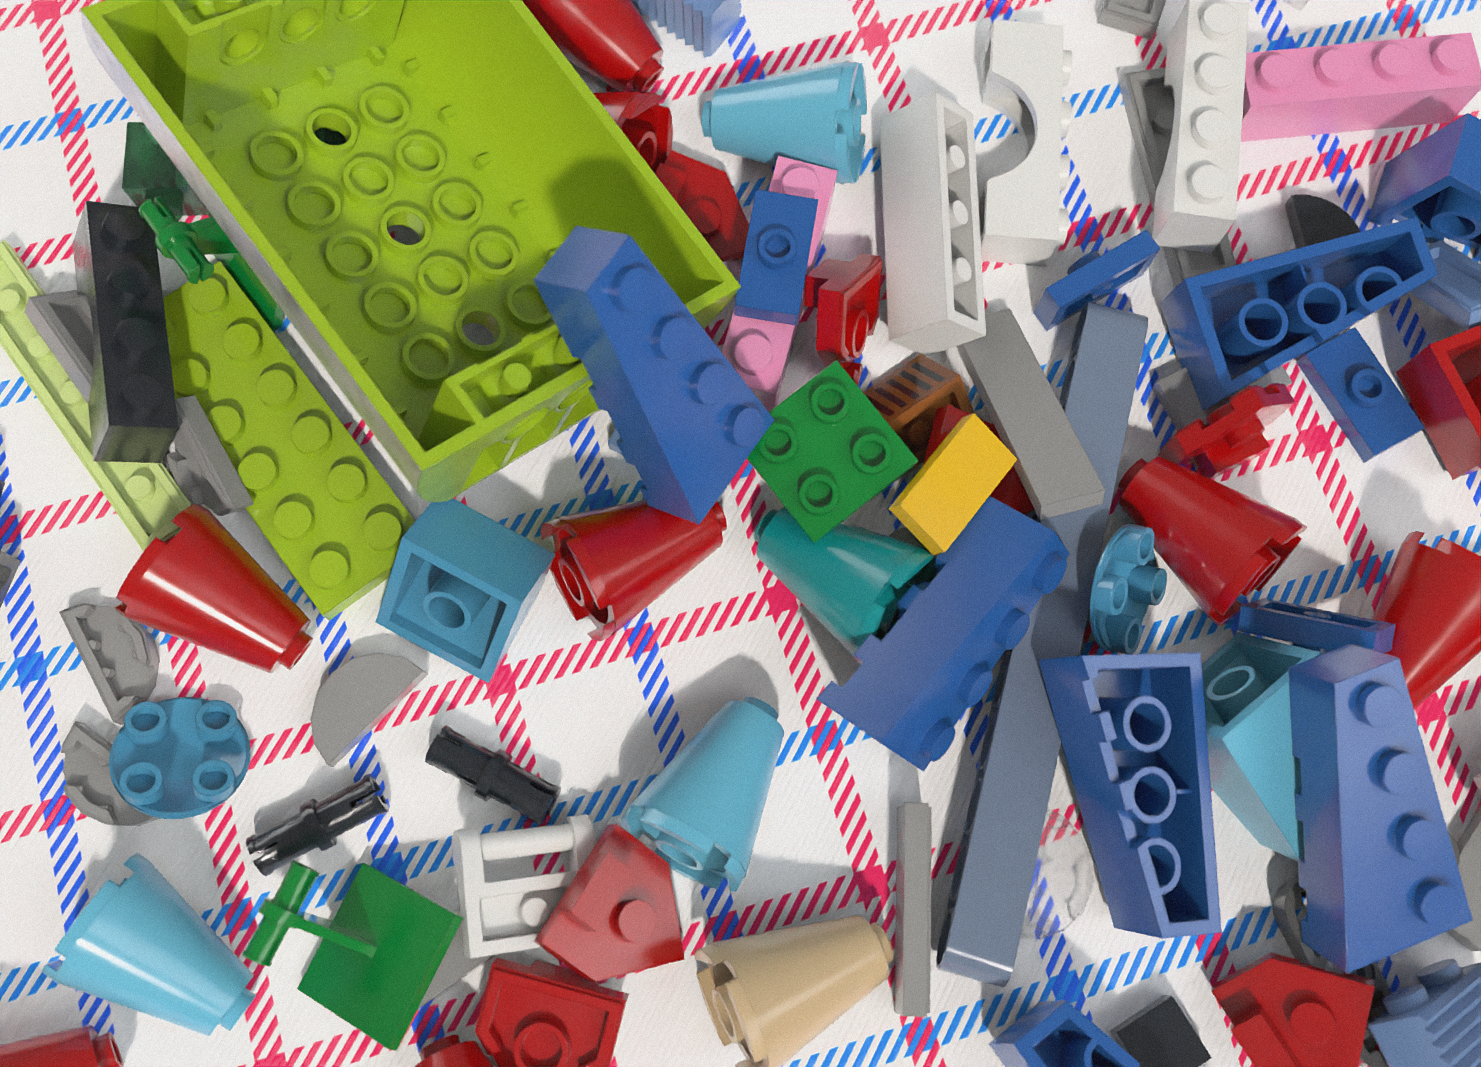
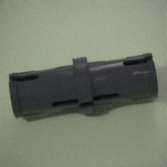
(493, 775)
(317, 825)

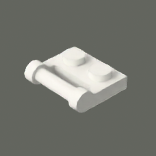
(511, 912)

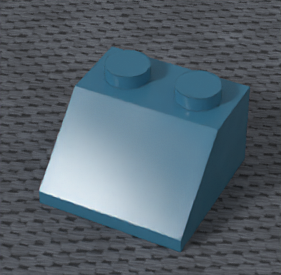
(463, 586)

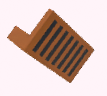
(913, 395)

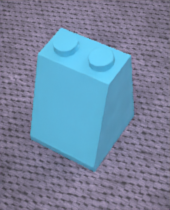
(1252, 737)

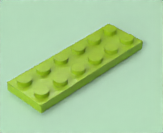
(300, 465)

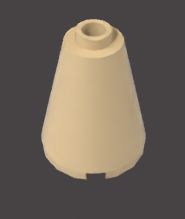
(790, 984)

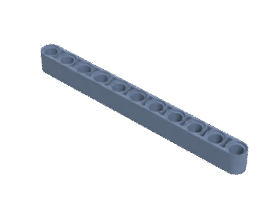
(1021, 733)

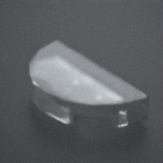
(1060, 879)

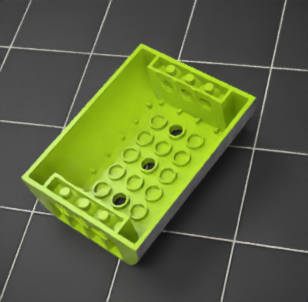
(451, 128)

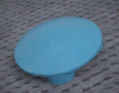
(1125, 588)
(179, 756)

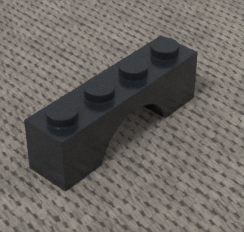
(132, 372)

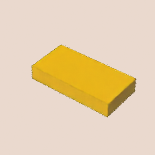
(953, 484)

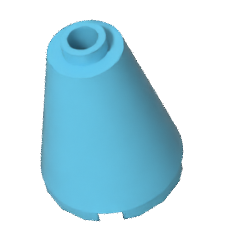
(796, 116)
(712, 795)
(153, 955)

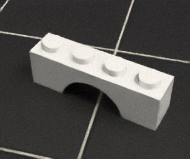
(1025, 83)
(1202, 164)

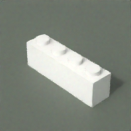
(931, 226)

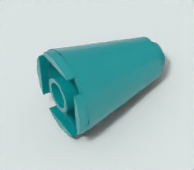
(846, 577)

